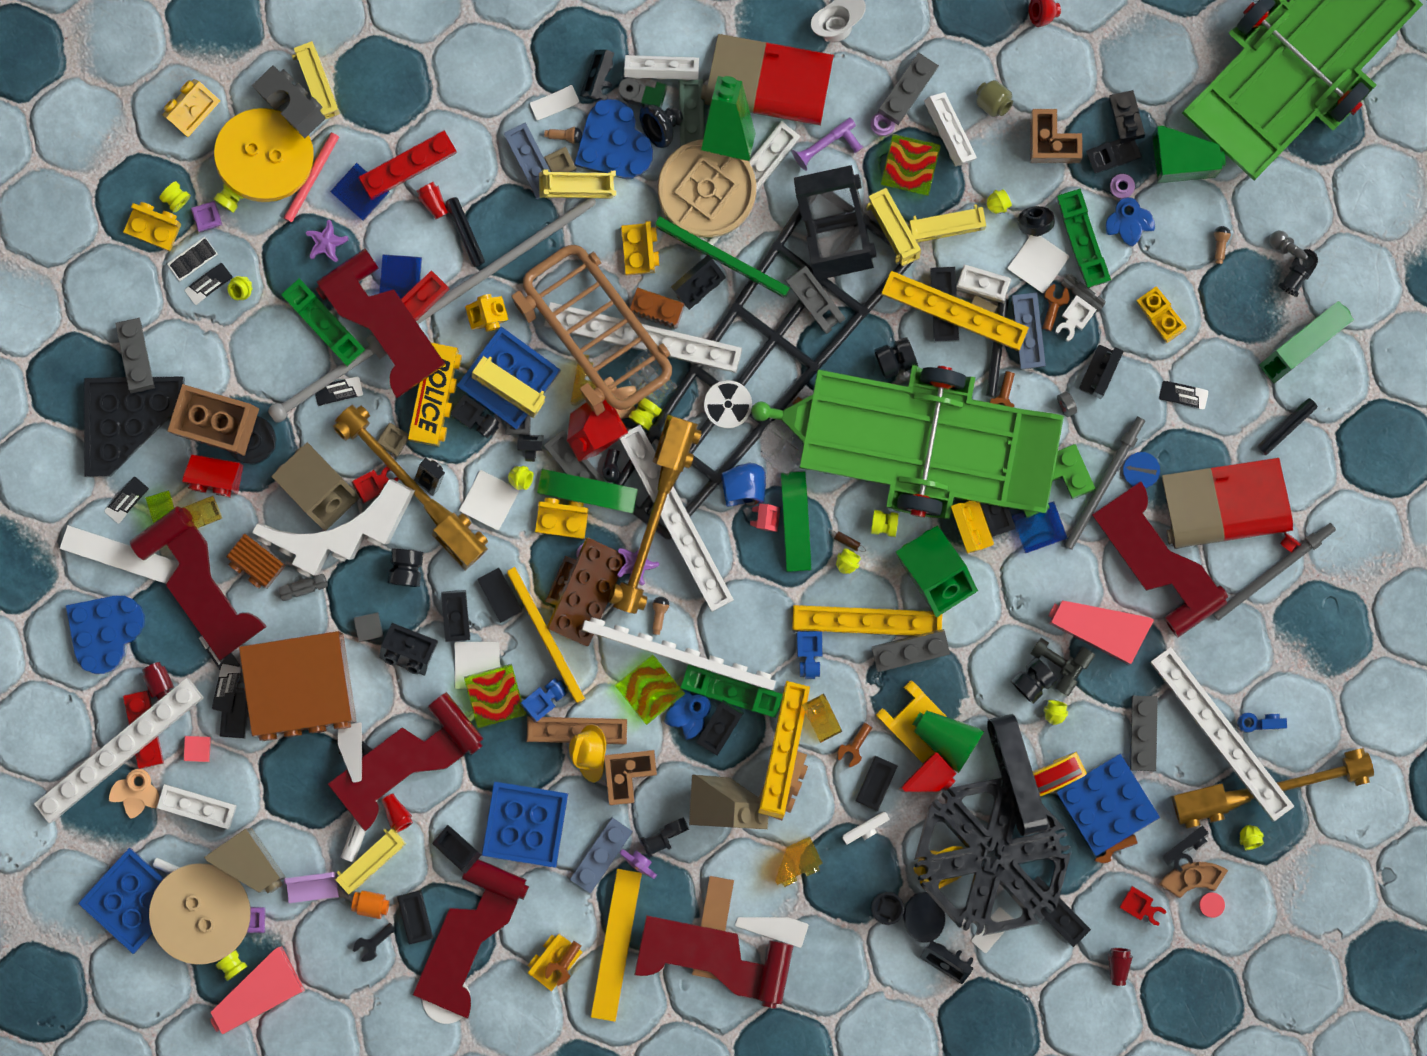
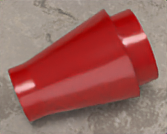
(432, 199)
(396, 813)

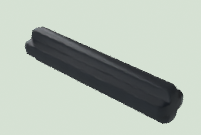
(465, 231)
(1287, 426)

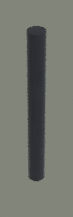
(996, 356)

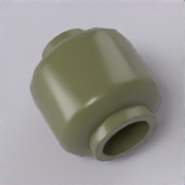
(994, 98)

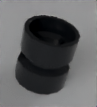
(887, 359)
(405, 567)
(1034, 680)
(887, 908)

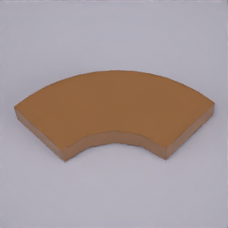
(1194, 875)

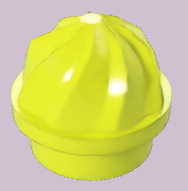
(998, 201)
(240, 288)
(520, 477)
(847, 561)
(1055, 712)
(1251, 837)

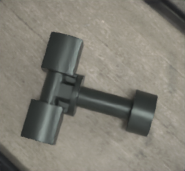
(1070, 668)

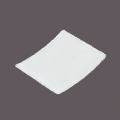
(1038, 262)
(489, 500)
(474, 658)

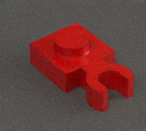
(371, 485)
(1139, 904)

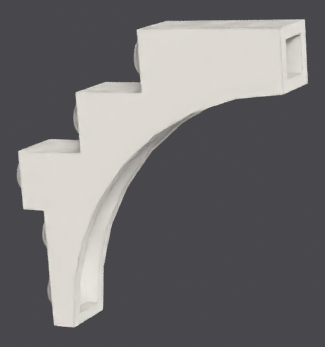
(312, 549)

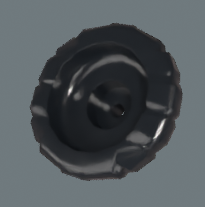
(659, 124)

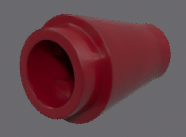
(1119, 964)

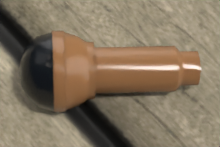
(571, 135)
(1222, 235)
(660, 607)

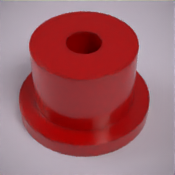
(1289, 542)

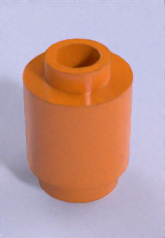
(370, 904)

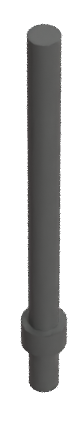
(1128, 441)
(1313, 541)

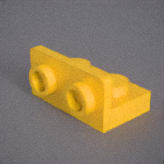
(190, 107)
(152, 226)
(638, 248)
(562, 519)
(972, 526)
(554, 952)

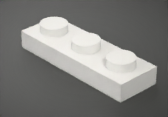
(661, 67)
(950, 129)
(196, 806)

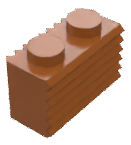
(657, 308)
(255, 561)

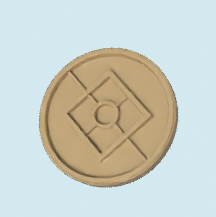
(706, 191)
(199, 914)

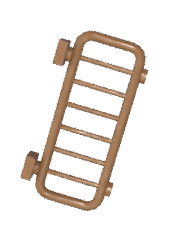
(602, 392)

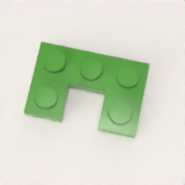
(1072, 469)

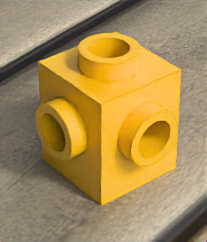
(486, 313)

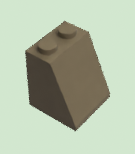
(315, 486)
(724, 804)
(248, 862)

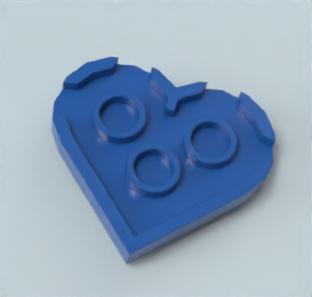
(613, 143)
(103, 629)

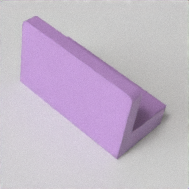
(312, 887)

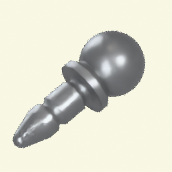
(1281, 241)

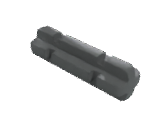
(1083, 292)
(303, 587)

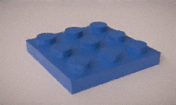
(520, 362)
(1108, 805)
(525, 824)
(123, 900)

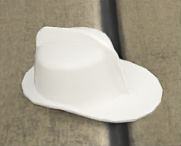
(837, 18)

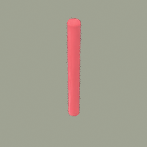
(316, 168)

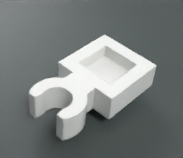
(1077, 316)

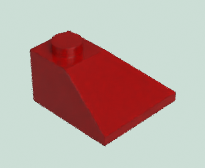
(593, 434)
(931, 776)

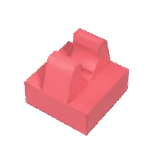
(767, 517)

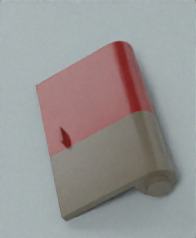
(775, 77)
(1227, 503)

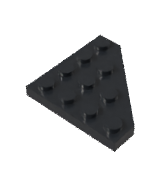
(121, 420)

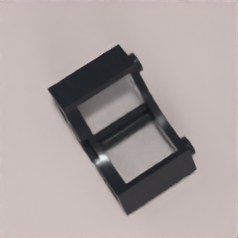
(837, 222)

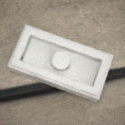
(983, 283)
(866, 829)

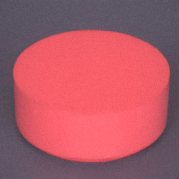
(1211, 905)

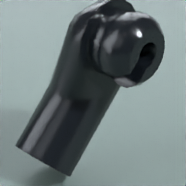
(610, 469)

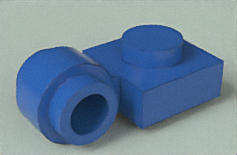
(809, 646)
(539, 702)
(1271, 721)

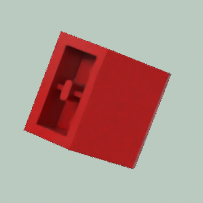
(213, 474)

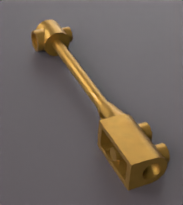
(673, 456)
(451, 530)
(1214, 802)

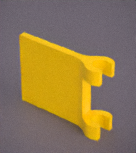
(902, 723)

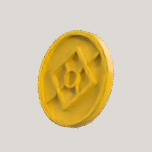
(262, 156)

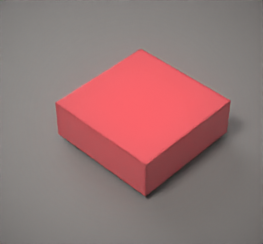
(197, 748)

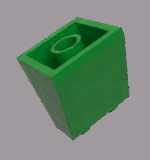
(729, 121)
(1185, 156)
(937, 571)

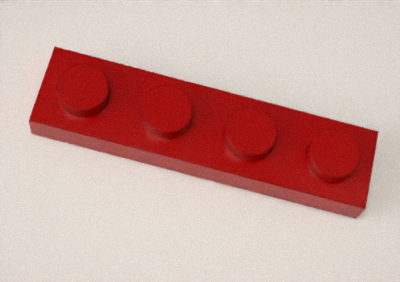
(407, 165)

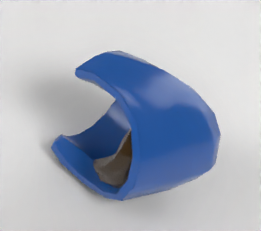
(744, 485)

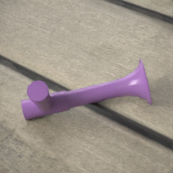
(843, 129)

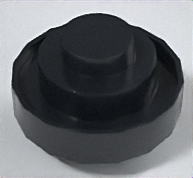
(1036, 220)

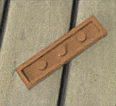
(564, 729)
(716, 910)

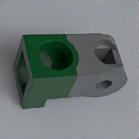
(642, 95)

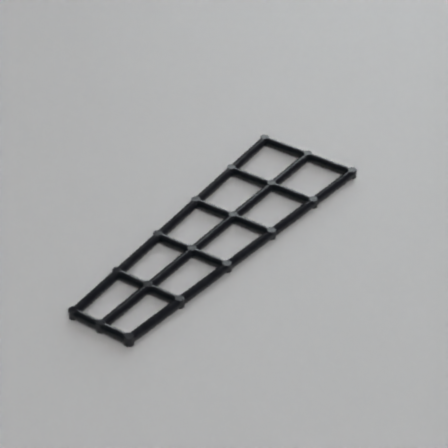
(775, 337)

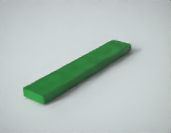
(722, 257)

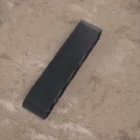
(1017, 775)

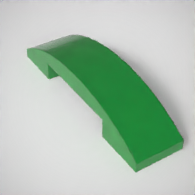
(1083, 238)
(323, 322)
(587, 491)
(796, 521)
(732, 691)

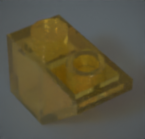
(798, 859)

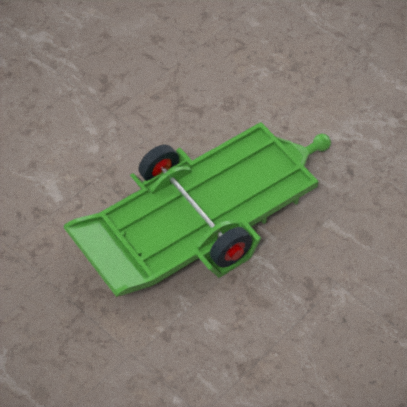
(1294, 66)
(926, 438)

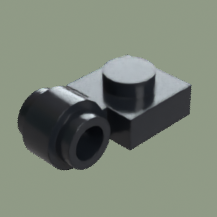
(470, 412)

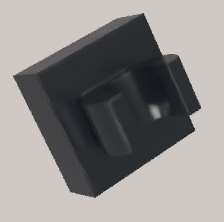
(530, 445)

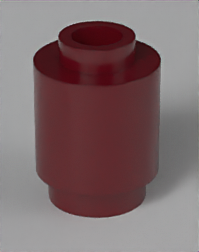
(157, 680)

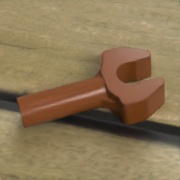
(1054, 305)
(1003, 397)
(855, 745)
(1130, 841)
(563, 964)

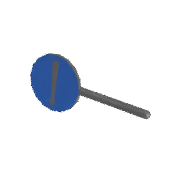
(1141, 468)

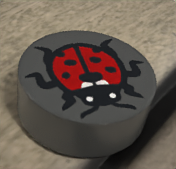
(1067, 404)

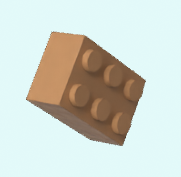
(213, 419)

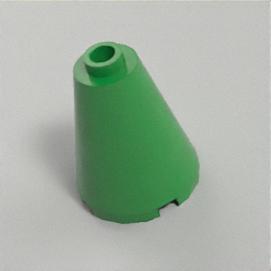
(947, 737)

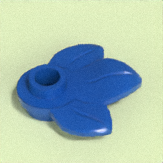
(1129, 225)
(685, 716)

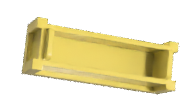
(316, 78)
(576, 185)
(948, 224)
(894, 227)
(508, 387)
(370, 861)

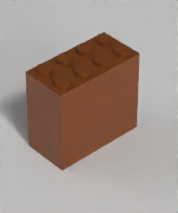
(298, 685)

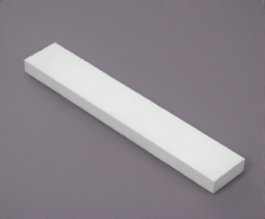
(769, 157)
(117, 555)

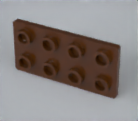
(583, 589)

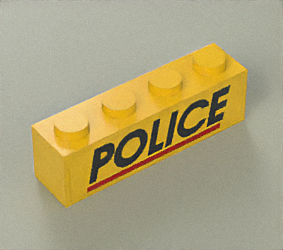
(433, 400)

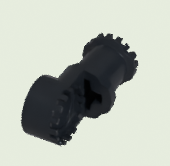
(1298, 274)
(660, 840)

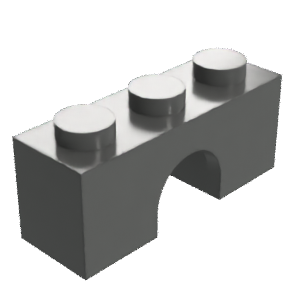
(301, 112)

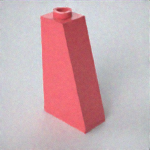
(1105, 629)
(260, 991)

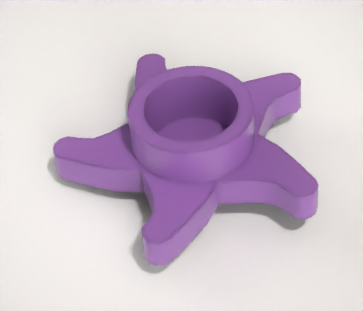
(326, 242)
(630, 559)
(639, 862)

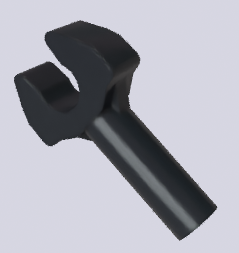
(373, 942)

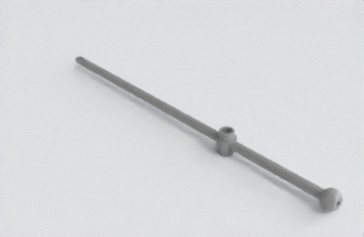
(279, 411)

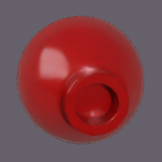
(1043, 12)

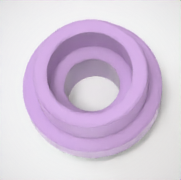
(881, 131)
(1122, 193)

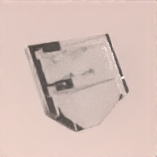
(647, 375)
(781, 446)

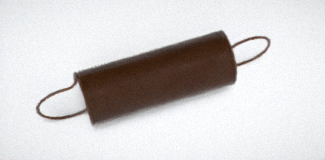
(846, 540)

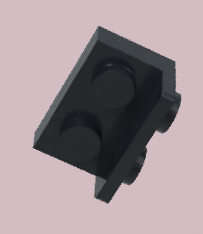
(698, 282)
(1100, 371)
(407, 649)

